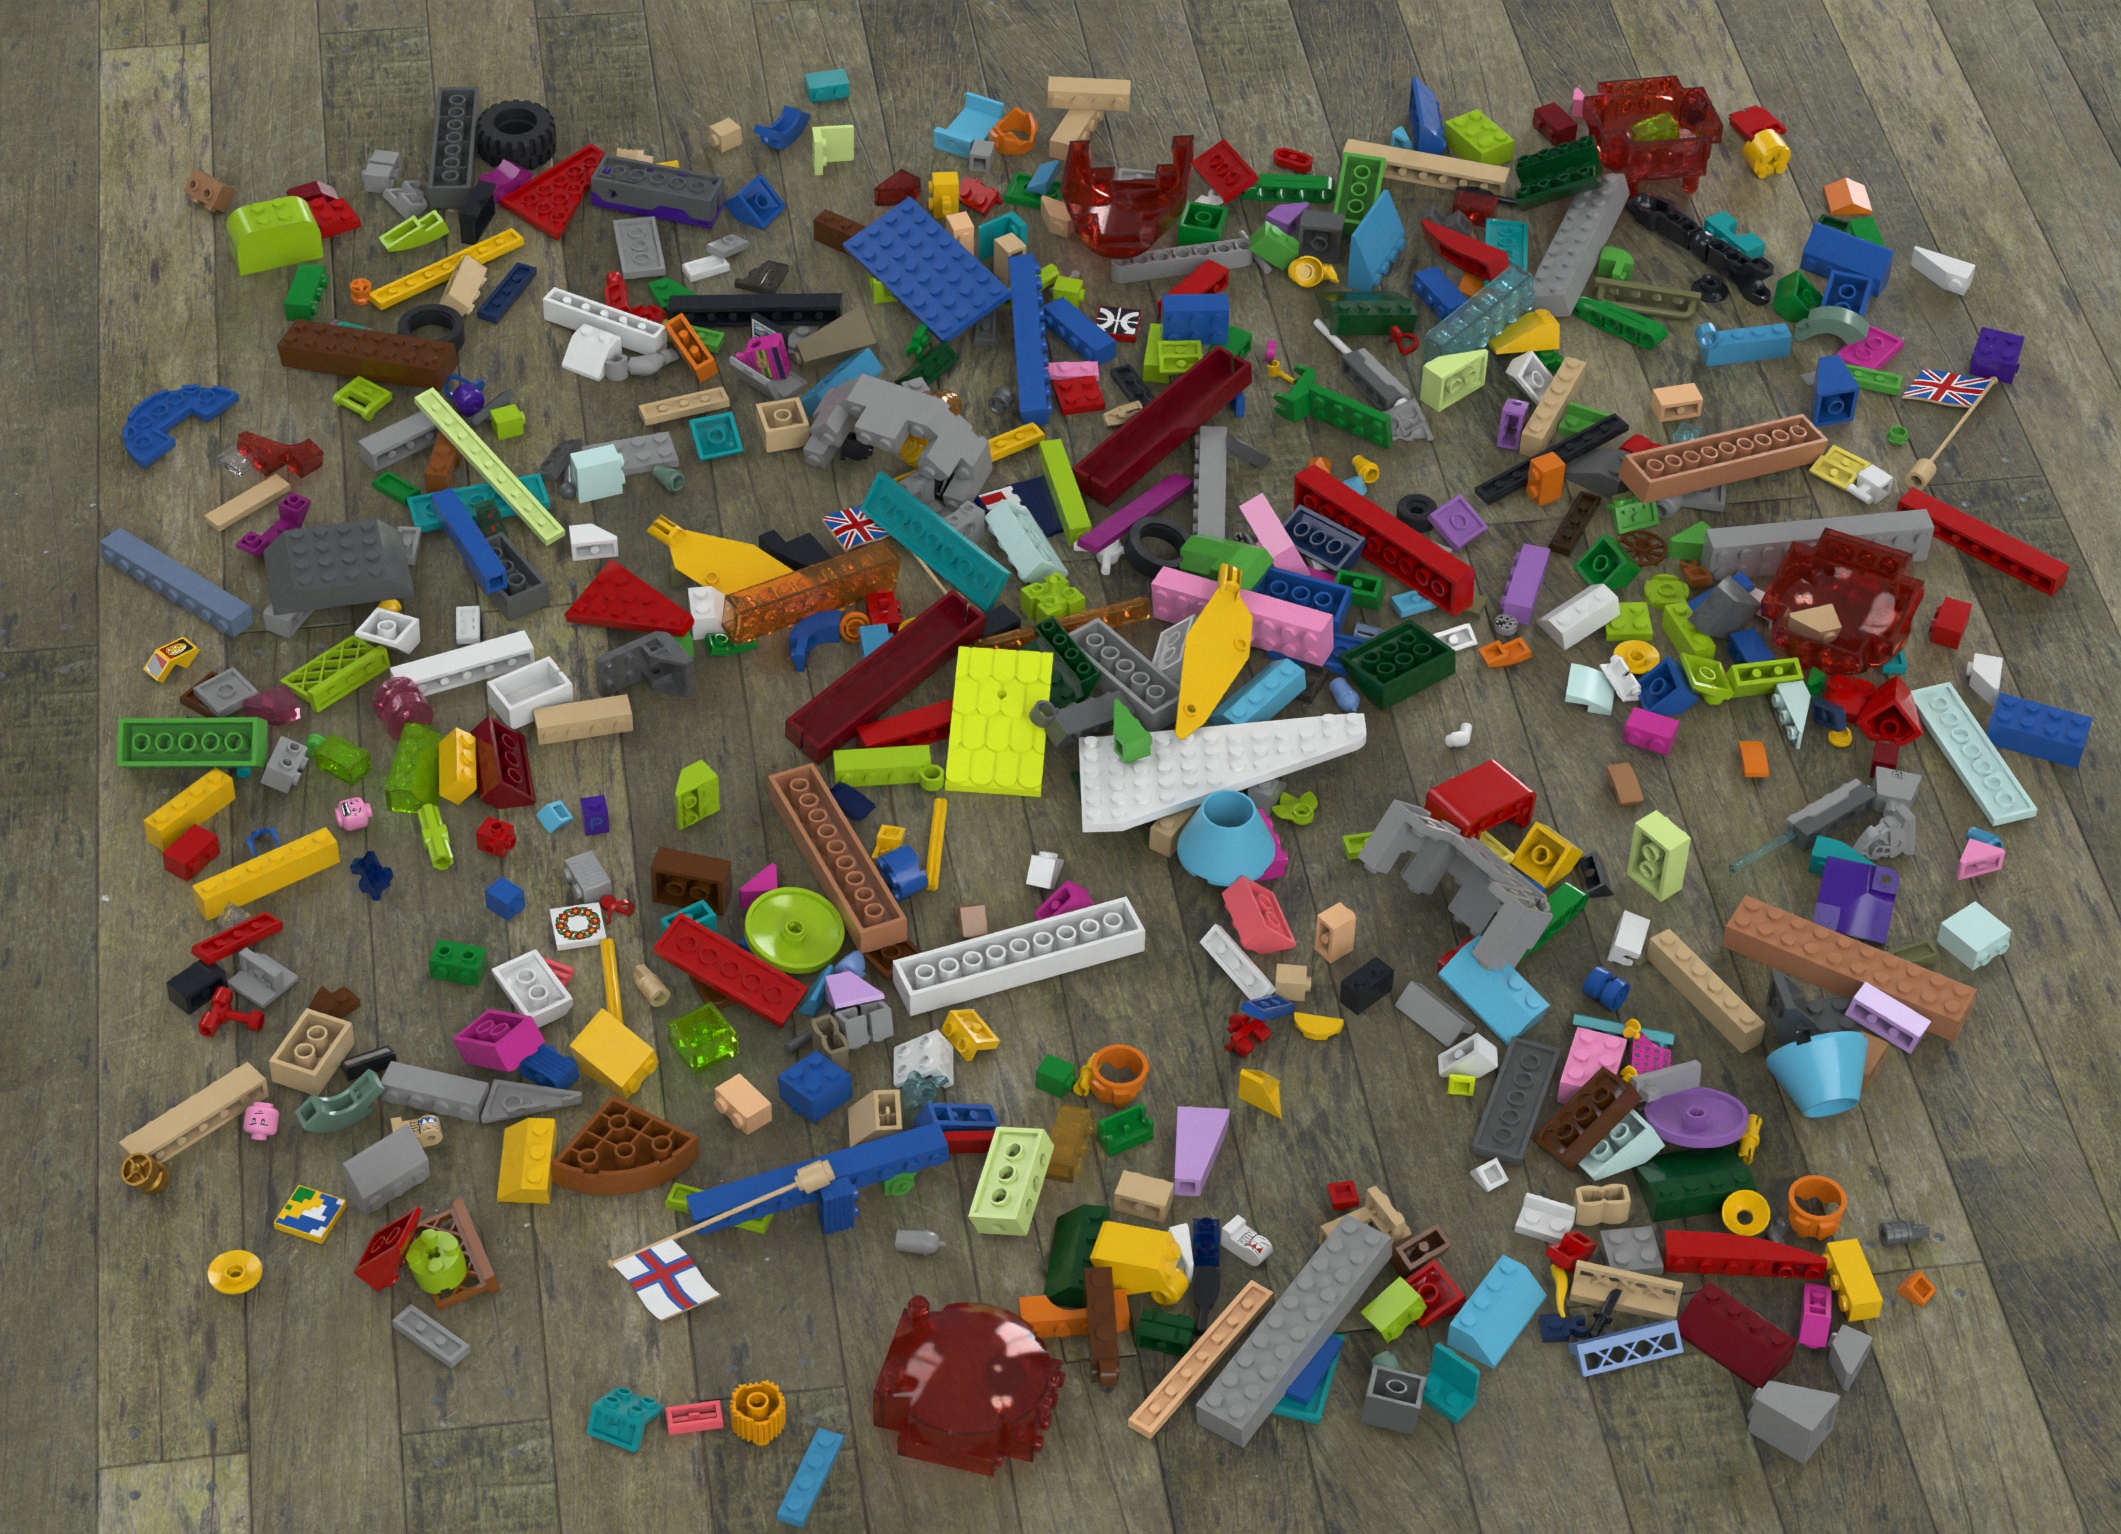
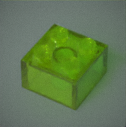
(702, 1038)

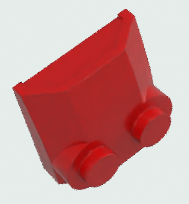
(1849, 693)
(1437, 1292)

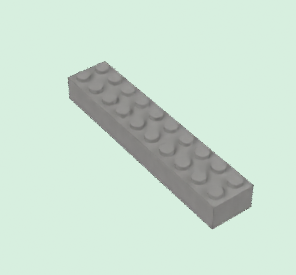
(1578, 246)
(1761, 547)
(1293, 1330)

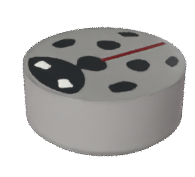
(1505, 624)

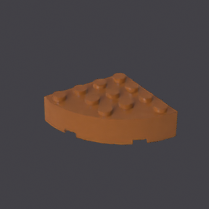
(623, 1152)

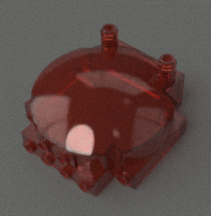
(1631, 101)
(1868, 590)
(966, 1386)

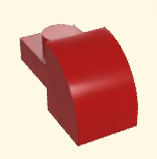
(1572, 1247)

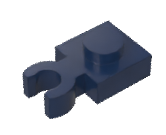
(1559, 1329)

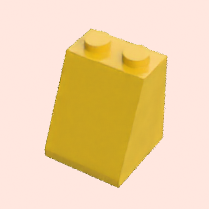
(613, 1055)
(1138, 1256)

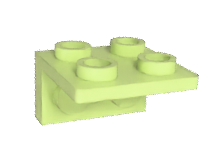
(831, 145)

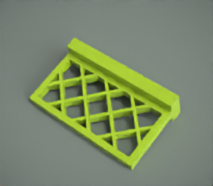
(341, 680)

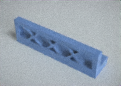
(1623, 1337)

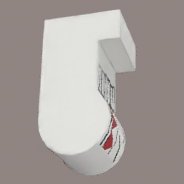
(1245, 1242)

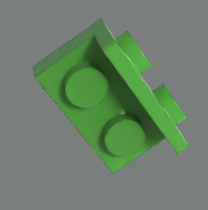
(1579, 418)
(1632, 514)

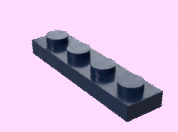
(506, 292)

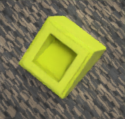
(1461, 1085)

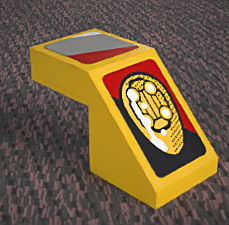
(166, 657)

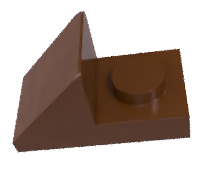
(335, 1004)

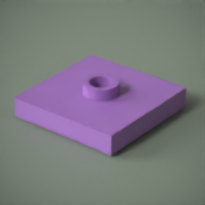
(1457, 522)

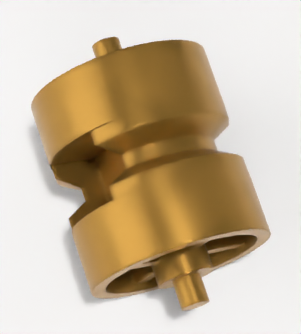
(145, 1174)

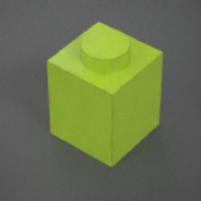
(1070, 289)
(507, 421)

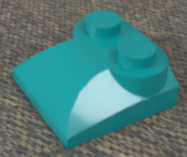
(715, 436)

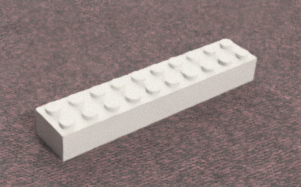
(1018, 956)

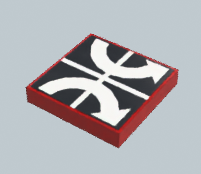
(1119, 322)

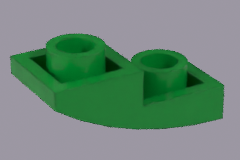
(720, 644)

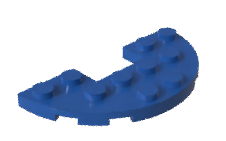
(155, 415)

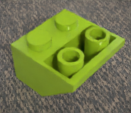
(696, 794)

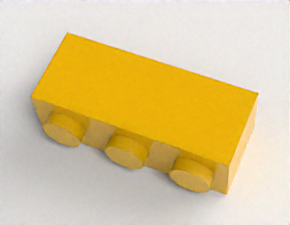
(457, 766)
(1852, 1280)

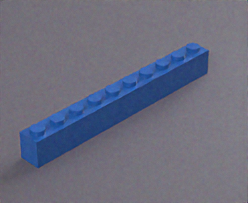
(1029, 339)
(862, 1164)

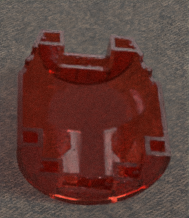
(1124, 215)

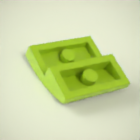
(1178, 356)

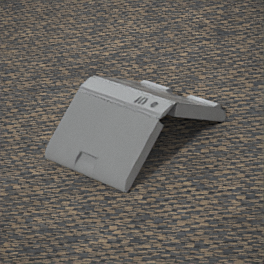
(773, 388)

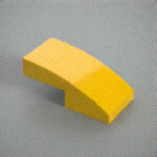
(888, 839)

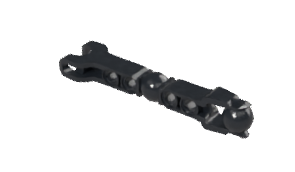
(1747, 273)

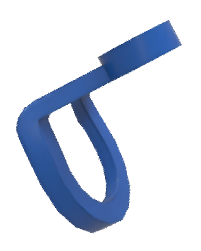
(479, 384)
(260, 831)

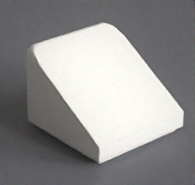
(1490, 1175)

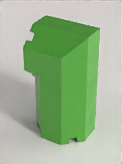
(1206, 552)

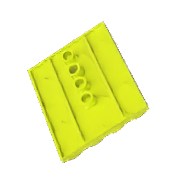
(991, 734)

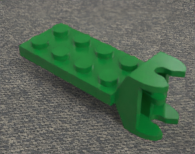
(1333, 408)

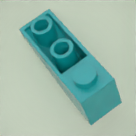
(1830, 847)

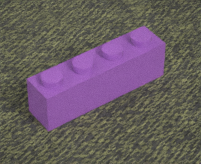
(1525, 582)

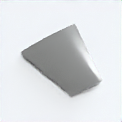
(408, 199)
(1409, 422)

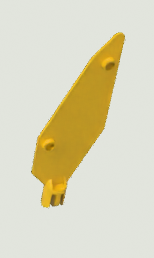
(717, 560)
(1213, 652)

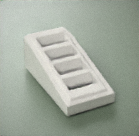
(1182, 1237)

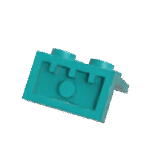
(999, 227)
(1451, 1384)
(622, 1418)

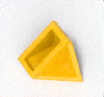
(1260, 1091)

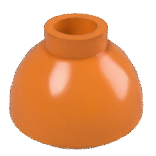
(850, 625)

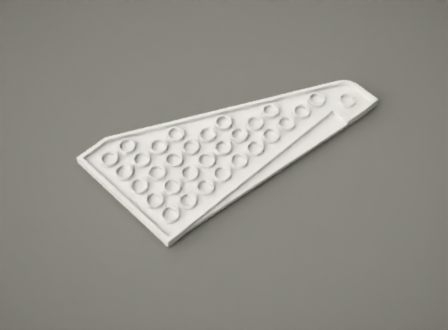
(1206, 761)

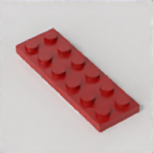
(730, 970)

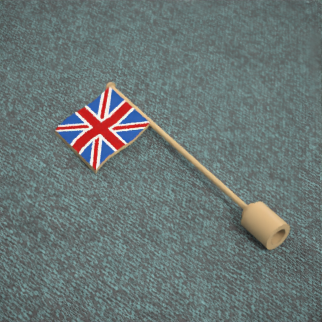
(1946, 390)
(854, 529)

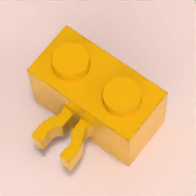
(944, 193)

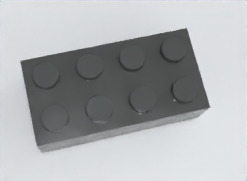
(525, 588)

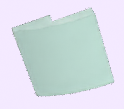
(1590, 688)

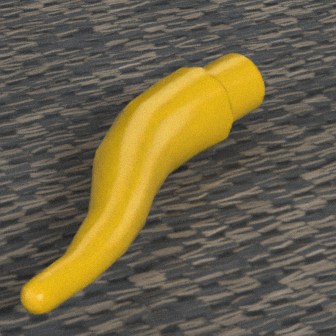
(1561, 1282)

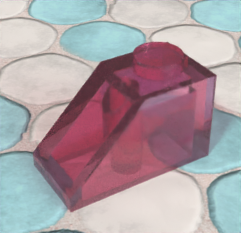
(275, 706)

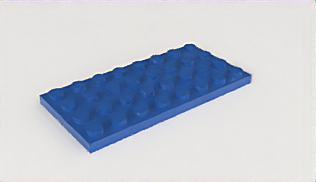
(927, 270)

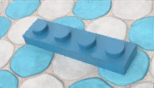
(810, 1477)

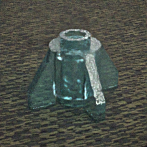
(921, 1091)

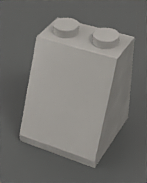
(1792, 1418)

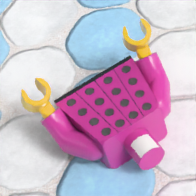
(1643, 1054)

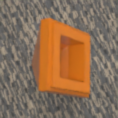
(1323, 463)

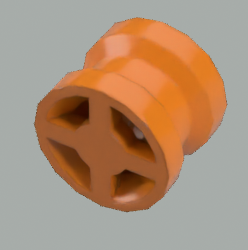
(360, 291)

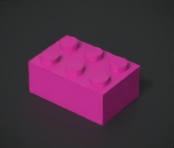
(499, 1040)

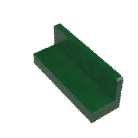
(931, 364)

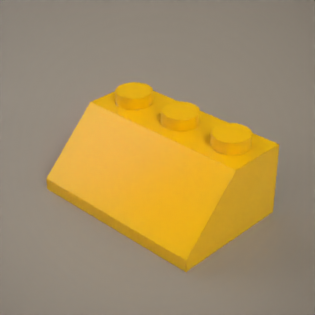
(527, 1161)

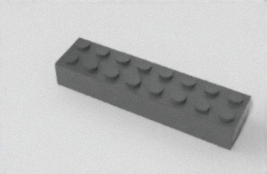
(454, 147)

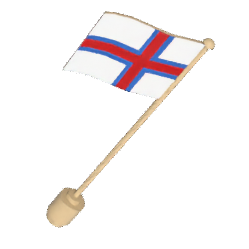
(666, 1274)

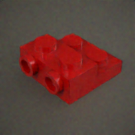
(333, 216)

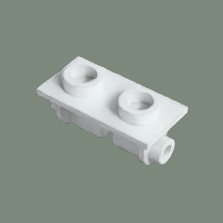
(1625, 686)

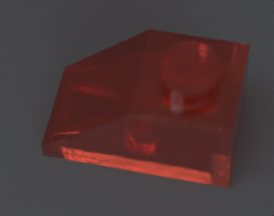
(897, 189)

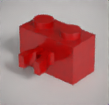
(884, 609)

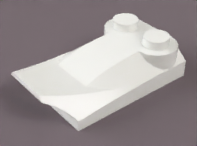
(533, 988)

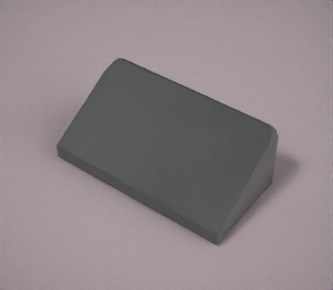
(1247, 451)

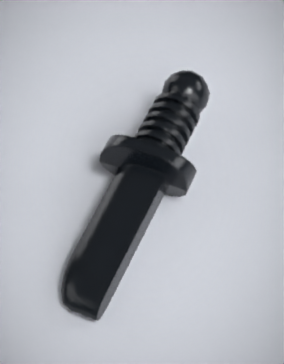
(1603, 1317)

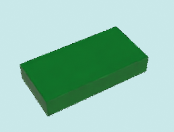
(395, 487)

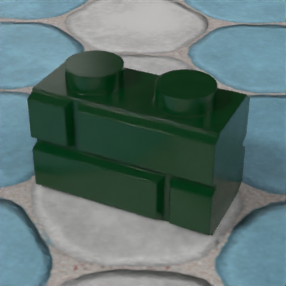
(1165, 1332)

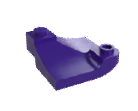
(1856, 899)

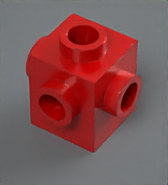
(495, 837)

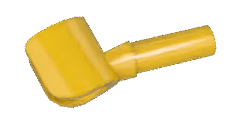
(1274, 371)

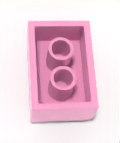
(1587, 1055)

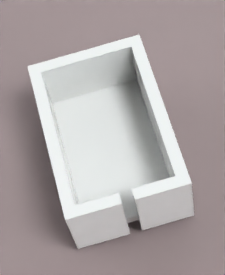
(528, 688)

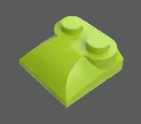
(1707, 678)

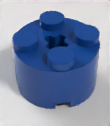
(901, 872)

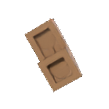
(1625, 784)

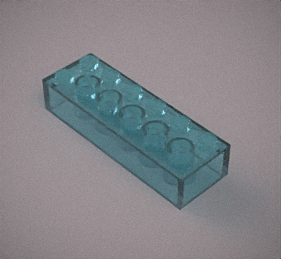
(1482, 315)

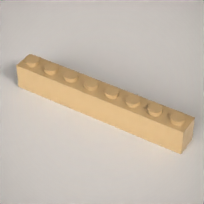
(1432, 168)

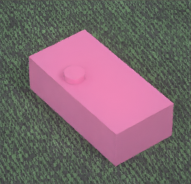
(1272, 535)

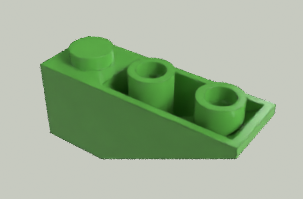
(1130, 738)

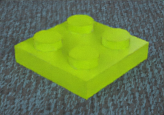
(1631, 623)

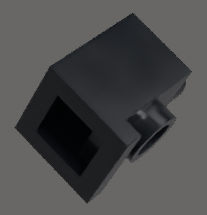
(855, 449)

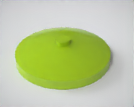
(794, 930)

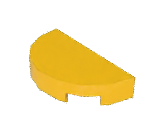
(1317, 1026)

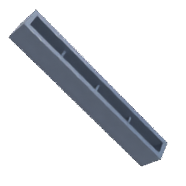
(176, 582)

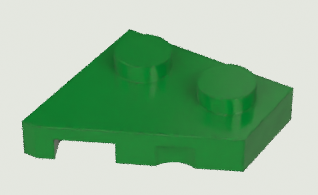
(663, 288)

